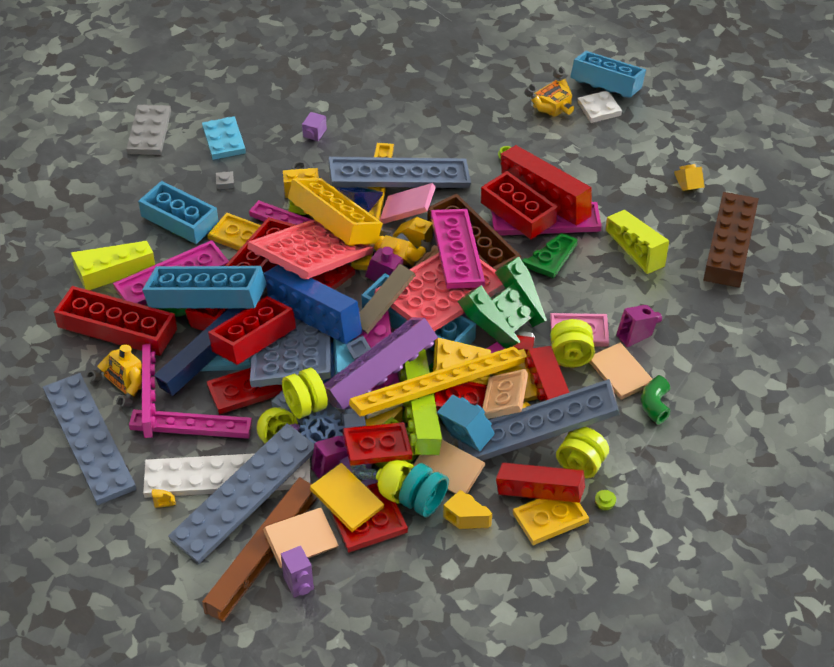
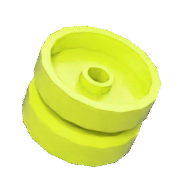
(572, 343)
(304, 393)
(583, 450)

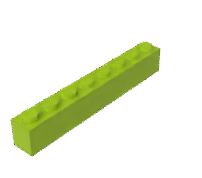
(422, 411)

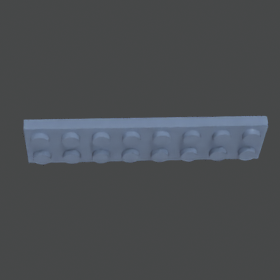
(398, 172)
(548, 419)
(89, 439)
(242, 493)

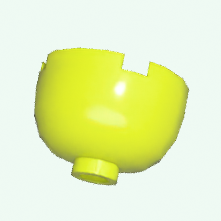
(272, 421)
(391, 479)

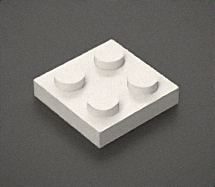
(599, 106)

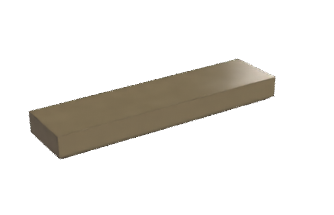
(385, 297)

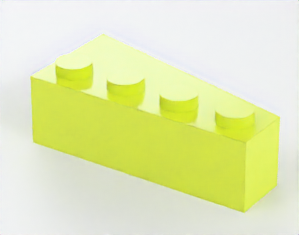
(638, 240)
(111, 263)

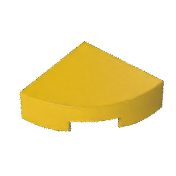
(162, 498)

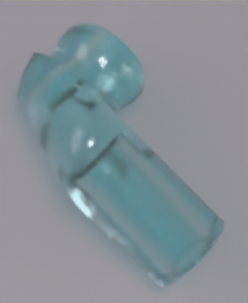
(362, 472)

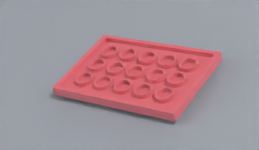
(307, 249)
(429, 297)

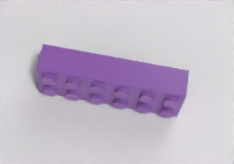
(380, 362)

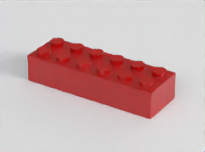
(560, 188)
(115, 320)

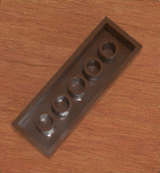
(731, 239)
(489, 244)

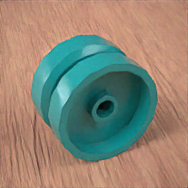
(423, 490)

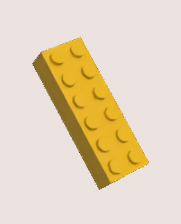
(335, 211)

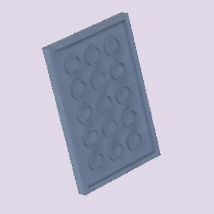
(290, 354)

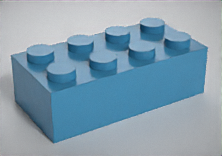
(608, 74)
(178, 212)

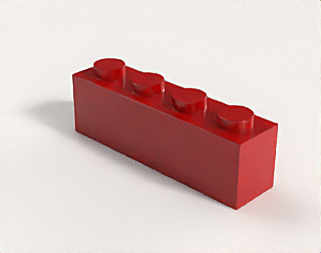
(545, 373)
(540, 482)

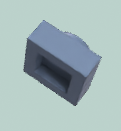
(358, 347)

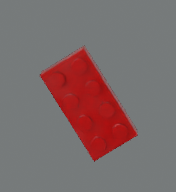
(519, 205)
(252, 330)

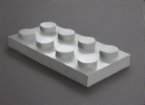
(149, 129)

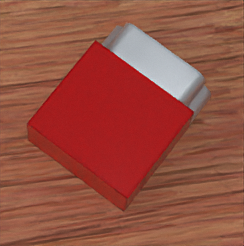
(527, 341)

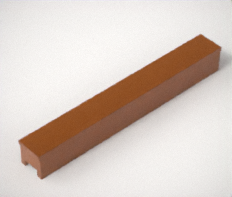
(255, 554)

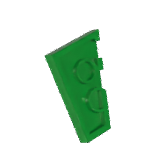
(552, 257)

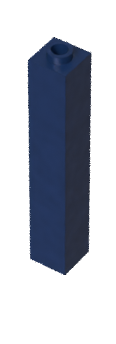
(191, 358)

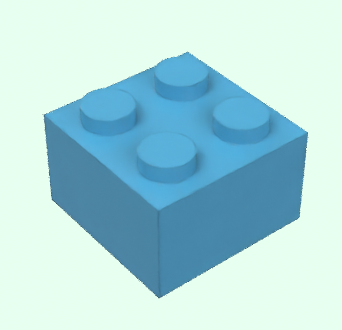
(466, 422)

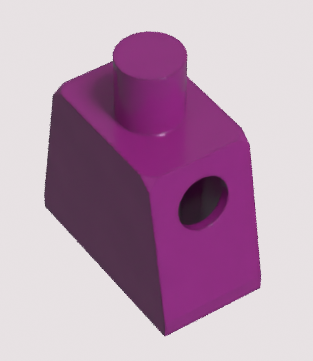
(383, 262)
(637, 324)
(327, 455)

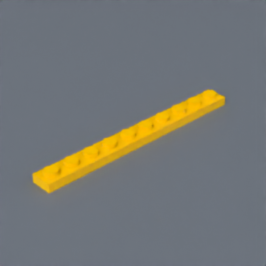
(382, 150)
(436, 381)

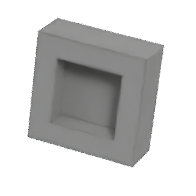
(225, 180)

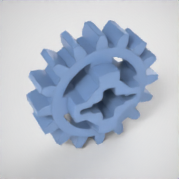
(327, 426)

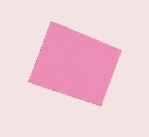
(407, 203)
(597, 322)

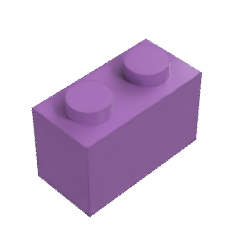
(297, 571)

